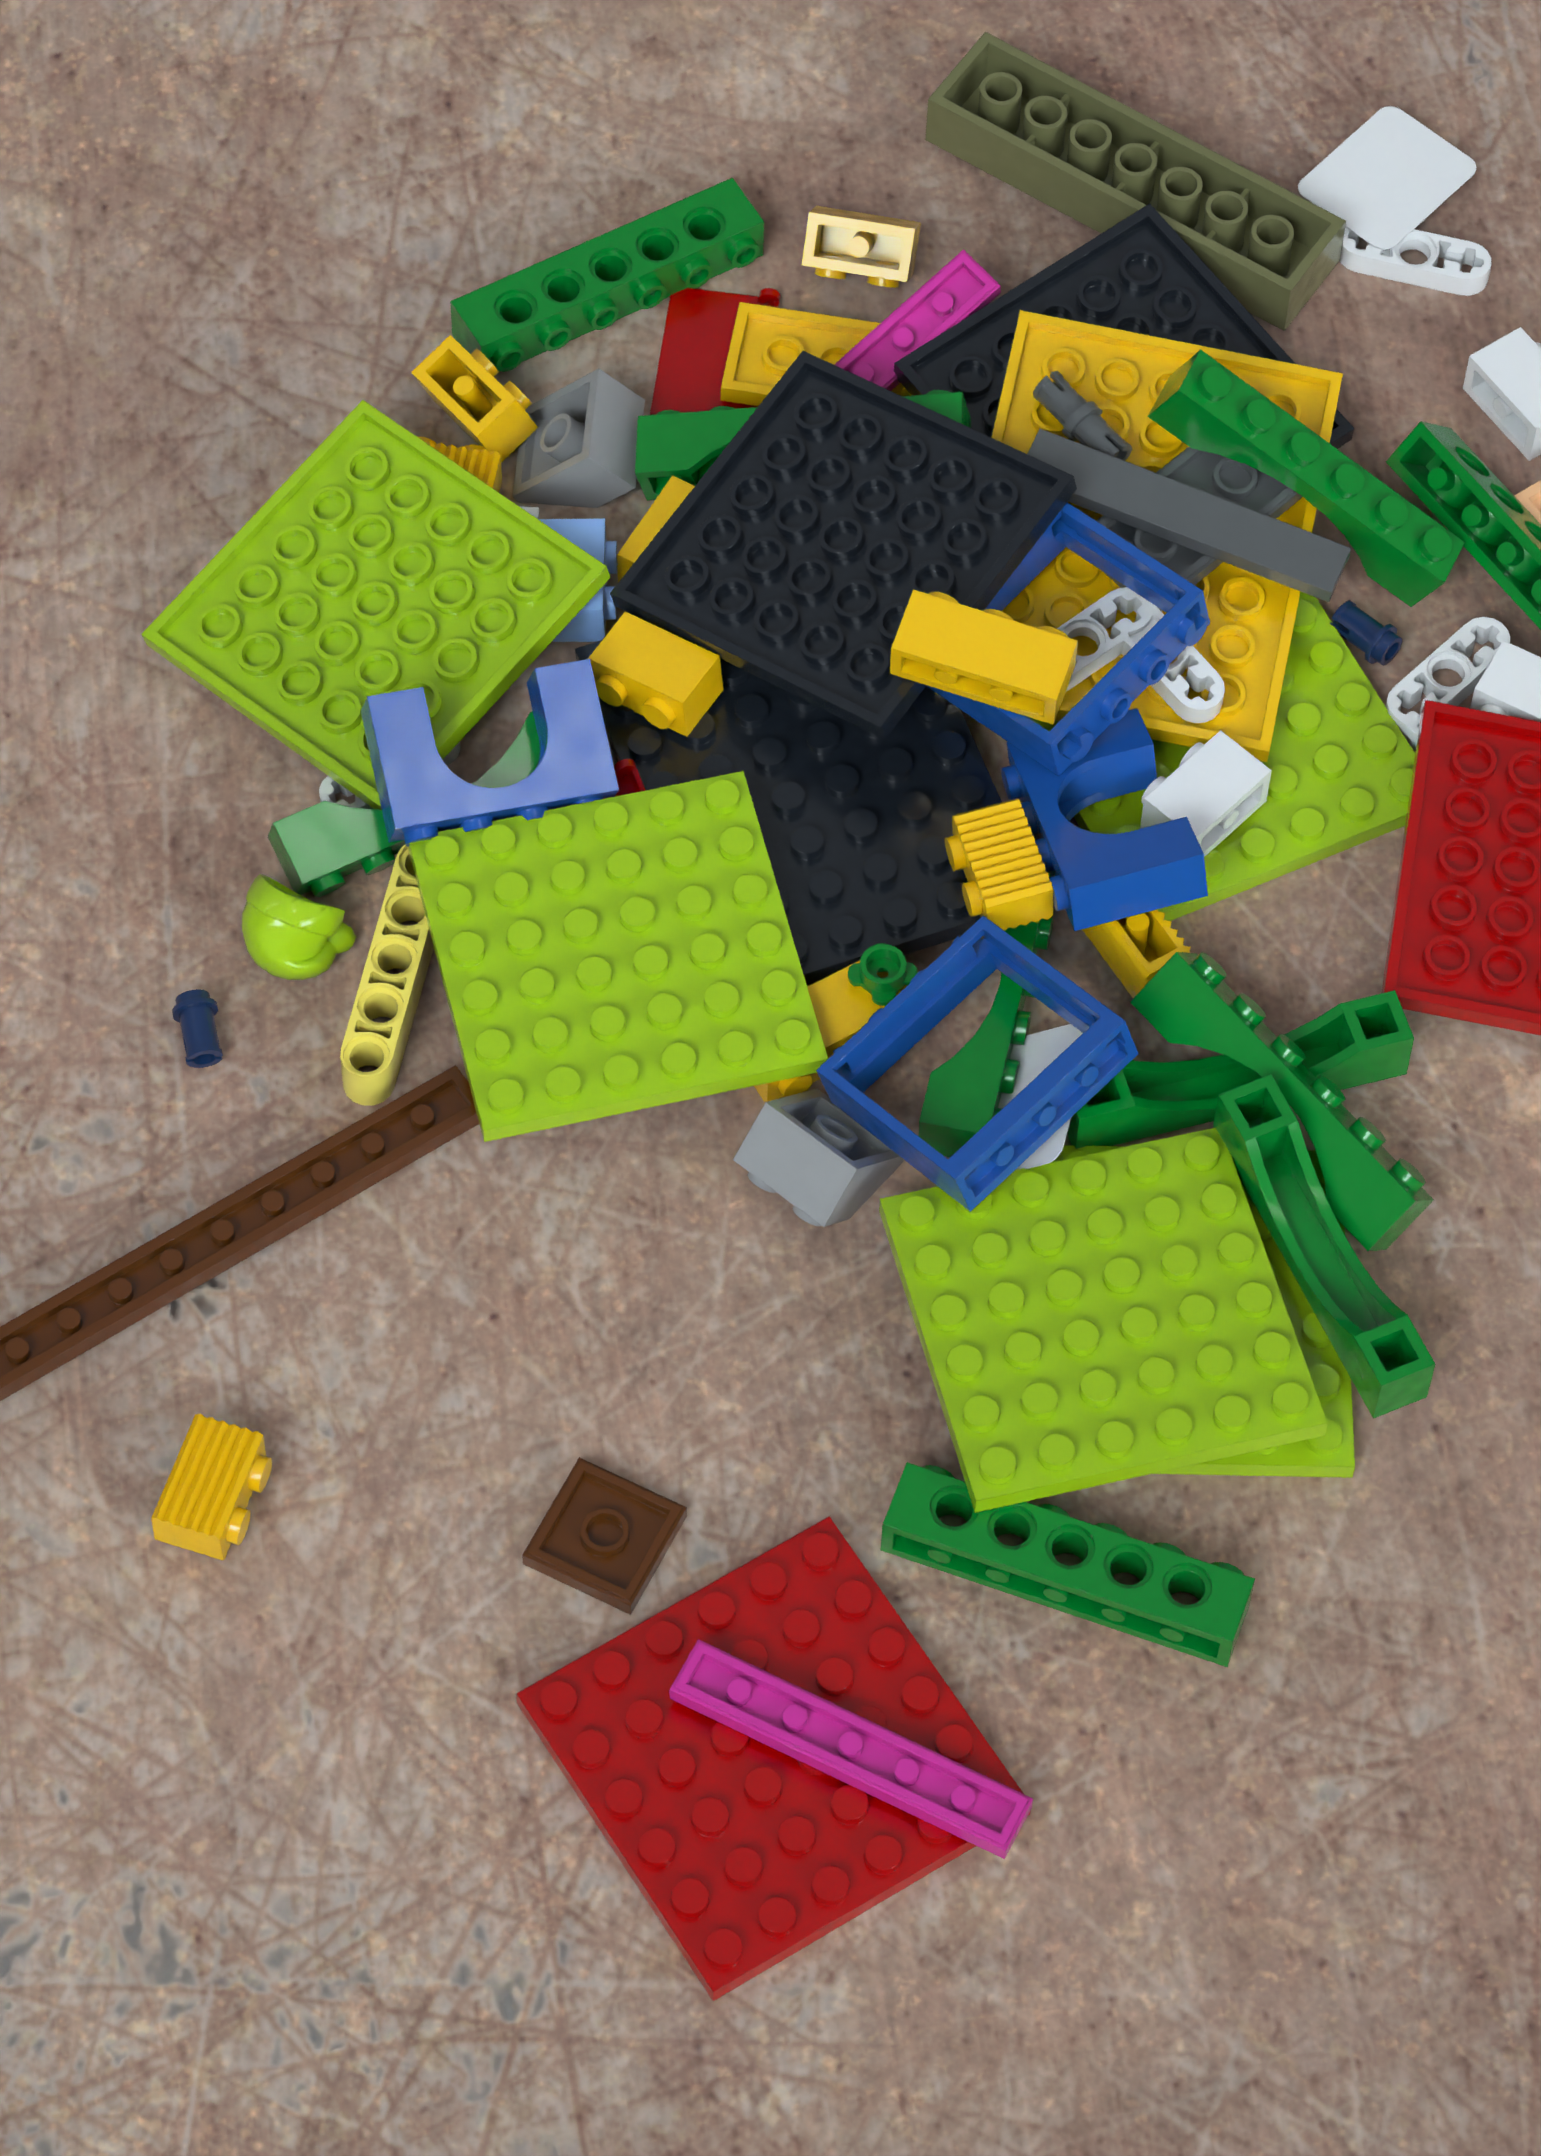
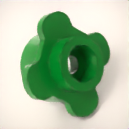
(886, 959)

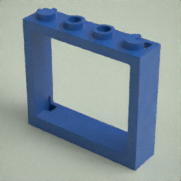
(1142, 666)
(1031, 1114)

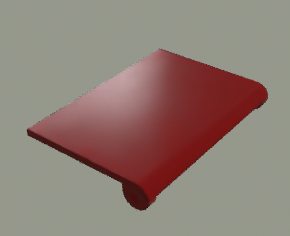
(697, 348)

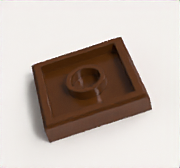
(604, 1535)

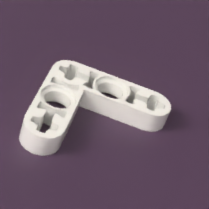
(1391, 266)
(1125, 634)
(1452, 655)

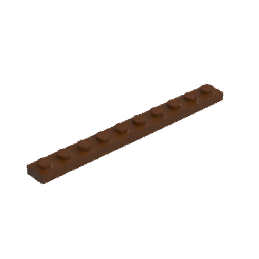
(233, 1229)

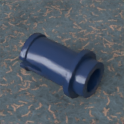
(1377, 641)
(196, 1017)

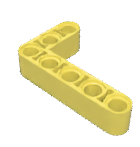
(386, 993)

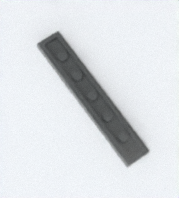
(1196, 518)

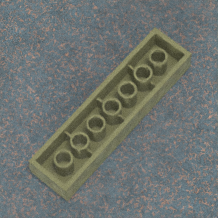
(1110, 161)

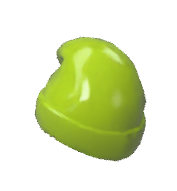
(291, 933)

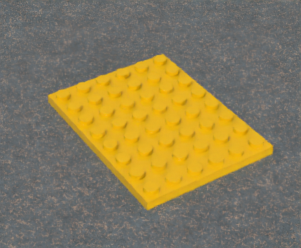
(1247, 613)

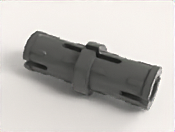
(1079, 418)

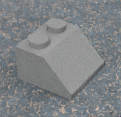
(581, 446)
(815, 1157)

